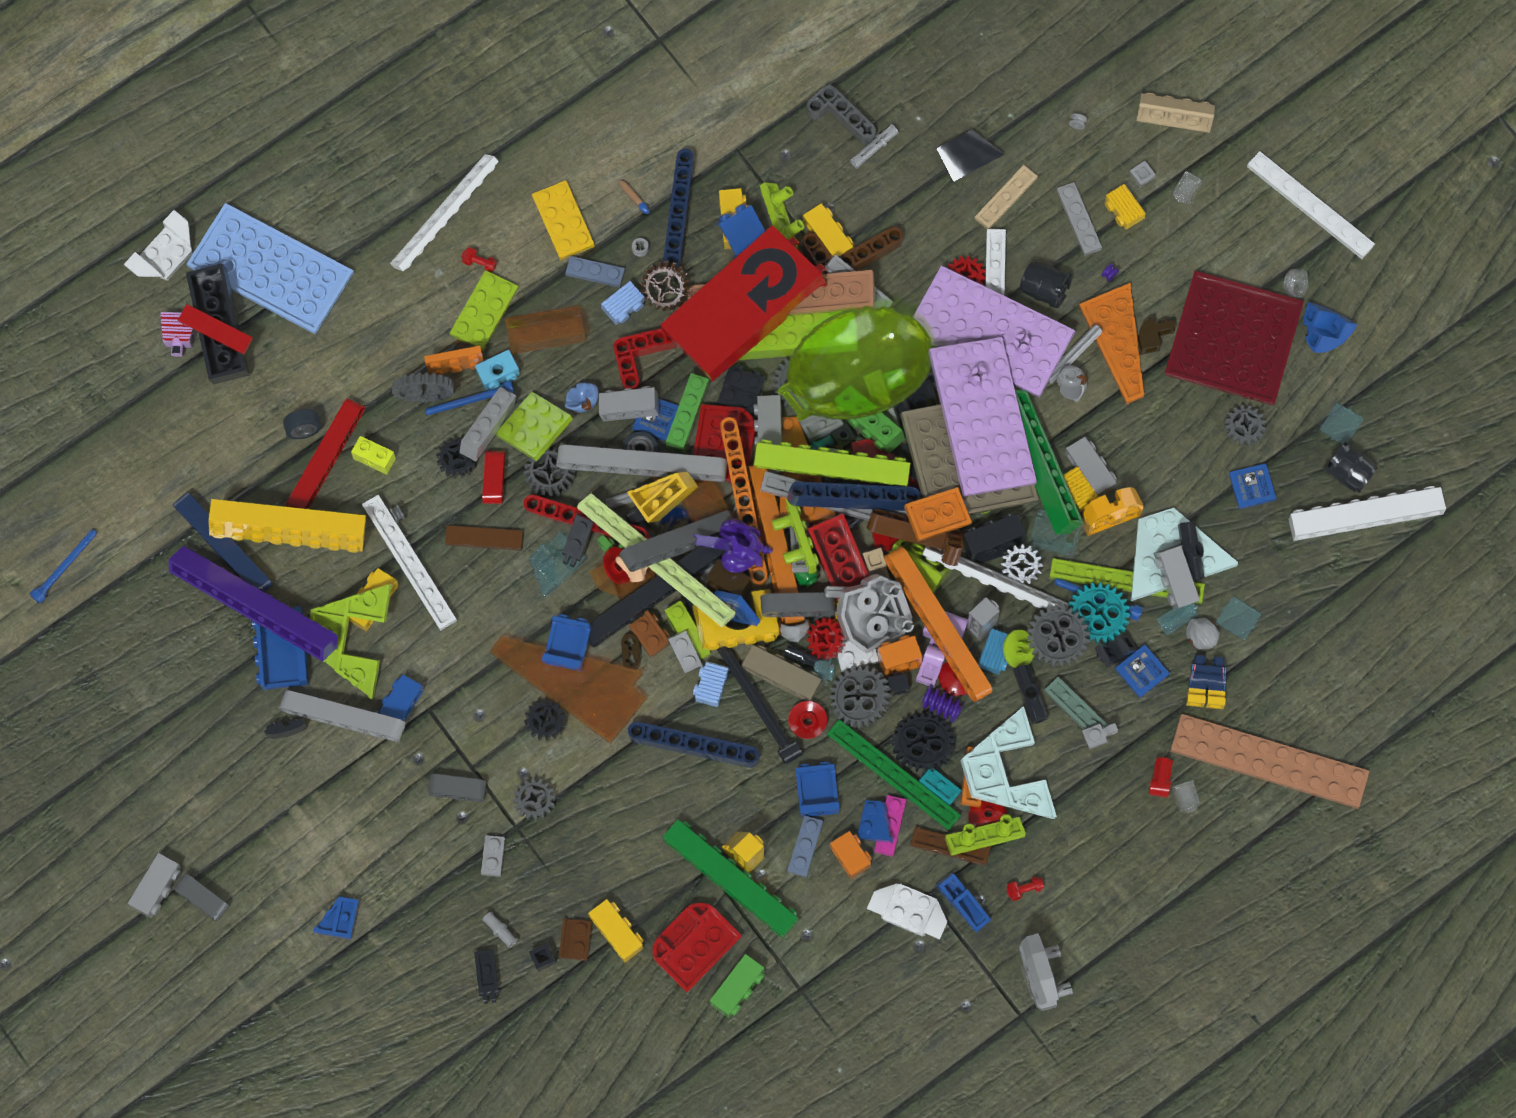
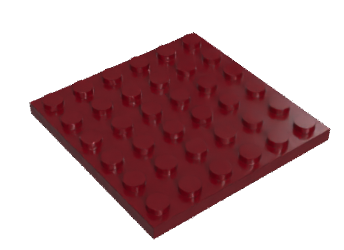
(1234, 338)

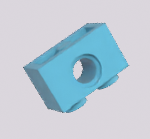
(501, 361)

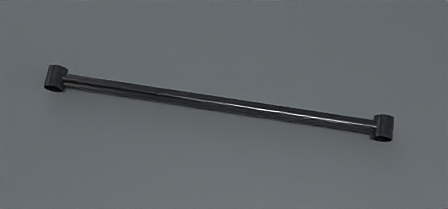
(788, 750)

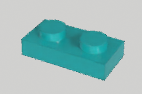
(940, 786)

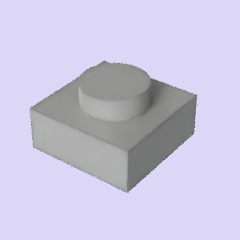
(1142, 174)

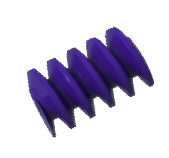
(942, 704)

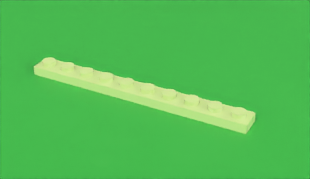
(666, 569)

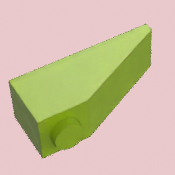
(681, 620)

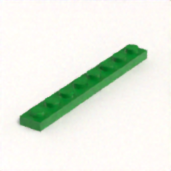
(893, 775)

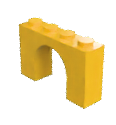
(714, 636)

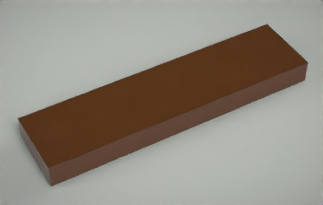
(484, 538)
(936, 843)

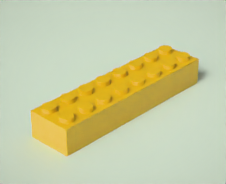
(287, 525)

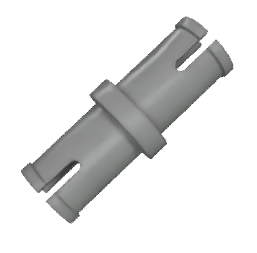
(500, 929)

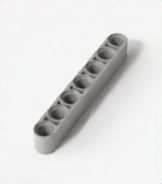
(342, 716)

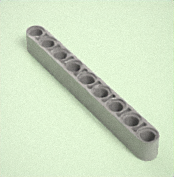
(640, 462)

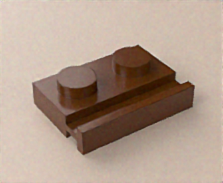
(575, 939)

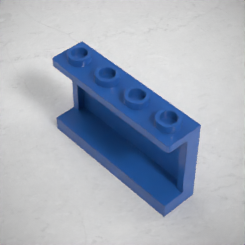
(278, 660)

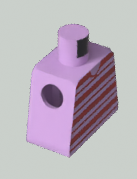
(175, 333)

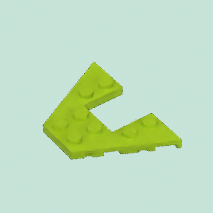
(335, 617)

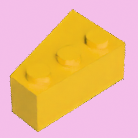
(663, 495)
(745, 850)

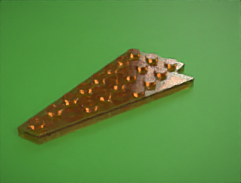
(596, 696)

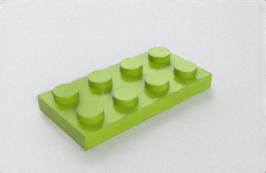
(484, 310)

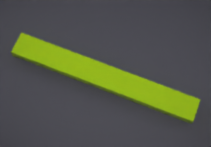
(1089, 574)

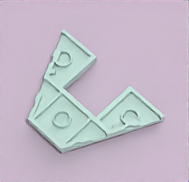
(1159, 534)
(987, 775)

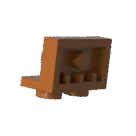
(650, 634)

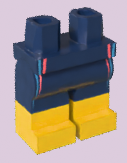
(1207, 677)

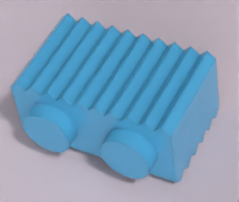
(992, 657)

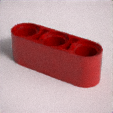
(493, 477)

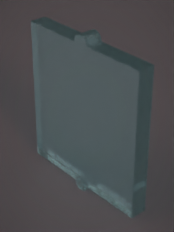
(1341, 424)
(1238, 618)

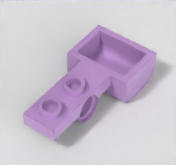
(933, 656)

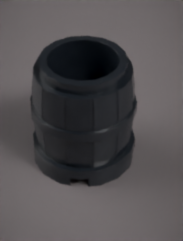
(1045, 283)
(1351, 467)

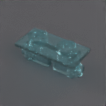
(1177, 617)
(824, 670)

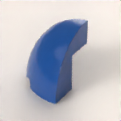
(1326, 328)

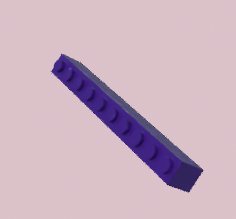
(253, 603)

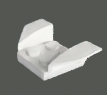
(165, 252)
(909, 910)

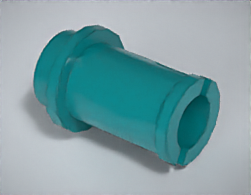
(821, 443)

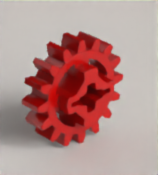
(976, 276)
(826, 638)

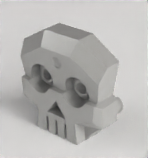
(859, 619)
(1039, 974)

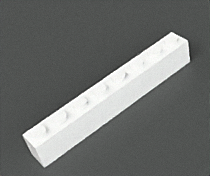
(1367, 513)

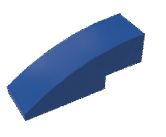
(963, 902)

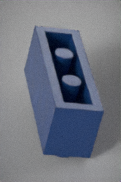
(401, 699)

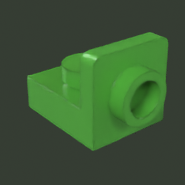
(606, 543)

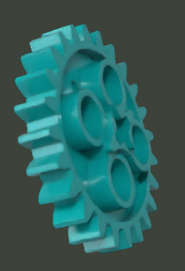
(1111, 603)

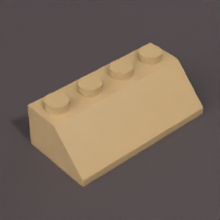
(1176, 112)

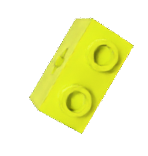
(373, 455)

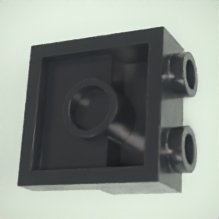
(741, 388)
(921, 398)

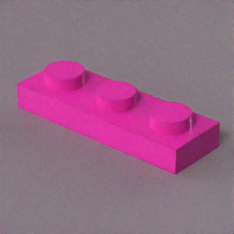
(895, 810)

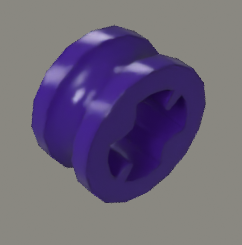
(1110, 272)

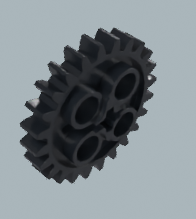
(928, 757)

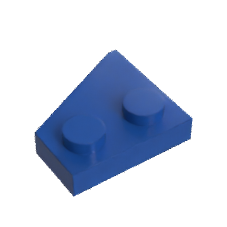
(874, 822)
(339, 919)

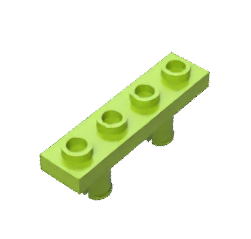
(776, 209)
(805, 544)
(985, 836)

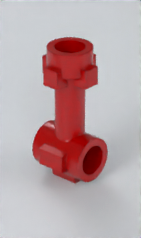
(469, 256)
(1014, 890)

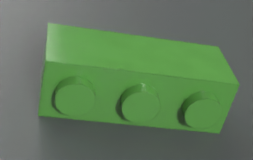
(738, 986)

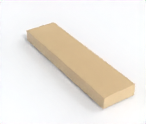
(1006, 197)

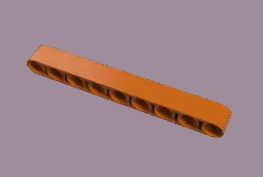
(745, 491)
(767, 510)
(938, 624)

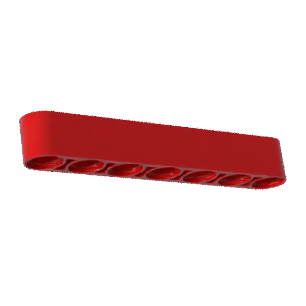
(326, 455)
(560, 512)

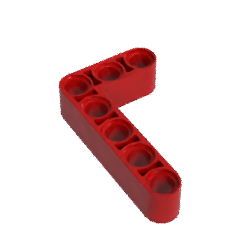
(633, 351)

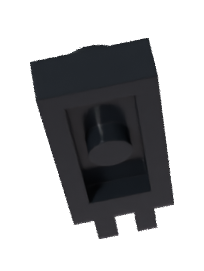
(577, 539)
(486, 974)

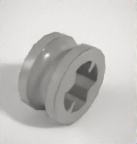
(1077, 121)
(634, 247)

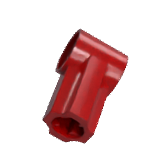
(1161, 782)

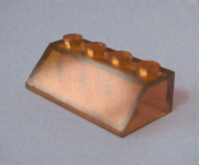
(545, 329)

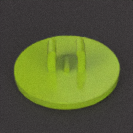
(1016, 648)

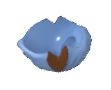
(582, 397)

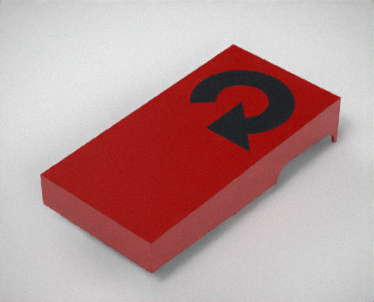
(743, 303)

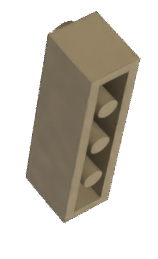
(781, 673)

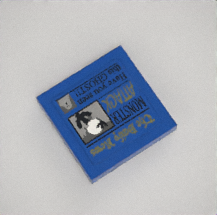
(657, 425)
(1252, 486)
(744, 613)
(1142, 671)

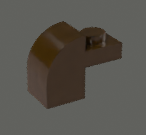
(1149, 334)

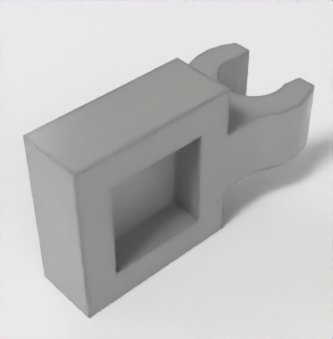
(1097, 736)

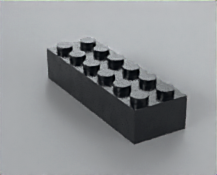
(213, 296)

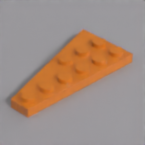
(1118, 339)
(793, 434)

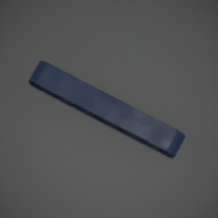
(677, 202)
(845, 499)
(224, 547)
(686, 738)

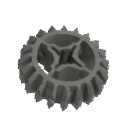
(531, 472)

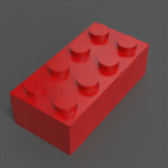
(837, 552)

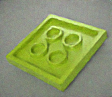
(534, 426)

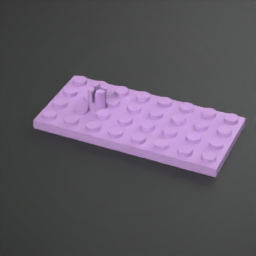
(965, 312)
(982, 416)

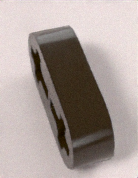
(626, 652)

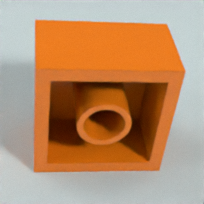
(899, 656)

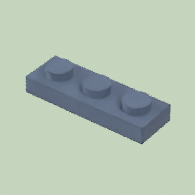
(595, 271)
(805, 846)

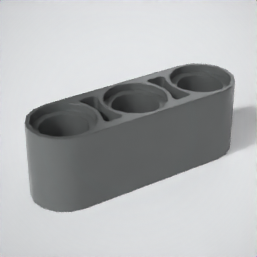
(457, 788)
(201, 897)

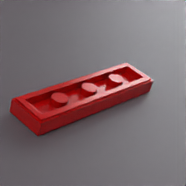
(215, 329)

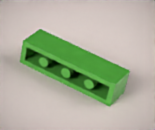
(687, 413)

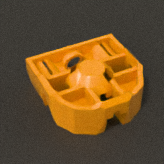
(1103, 515)

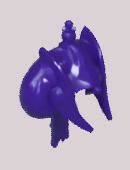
(740, 544)

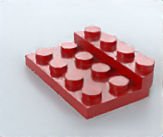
(709, 435)
(693, 944)

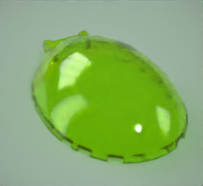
(857, 364)

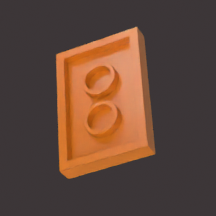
(454, 360)
(937, 514)

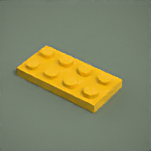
(563, 220)

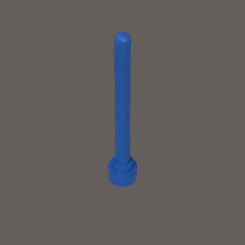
(468, 400)
(40, 592)
(1134, 611)

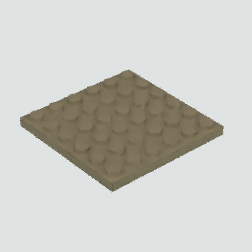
(936, 466)

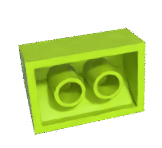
(932, 572)

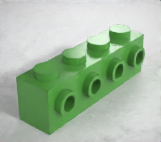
(879, 429)

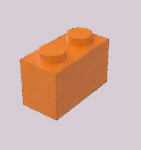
(850, 854)

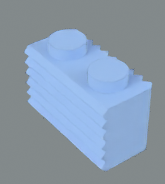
(623, 303)
(711, 683)

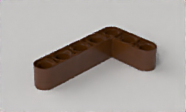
(851, 256)
(899, 527)

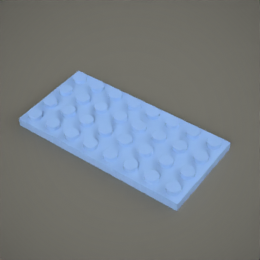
(272, 268)

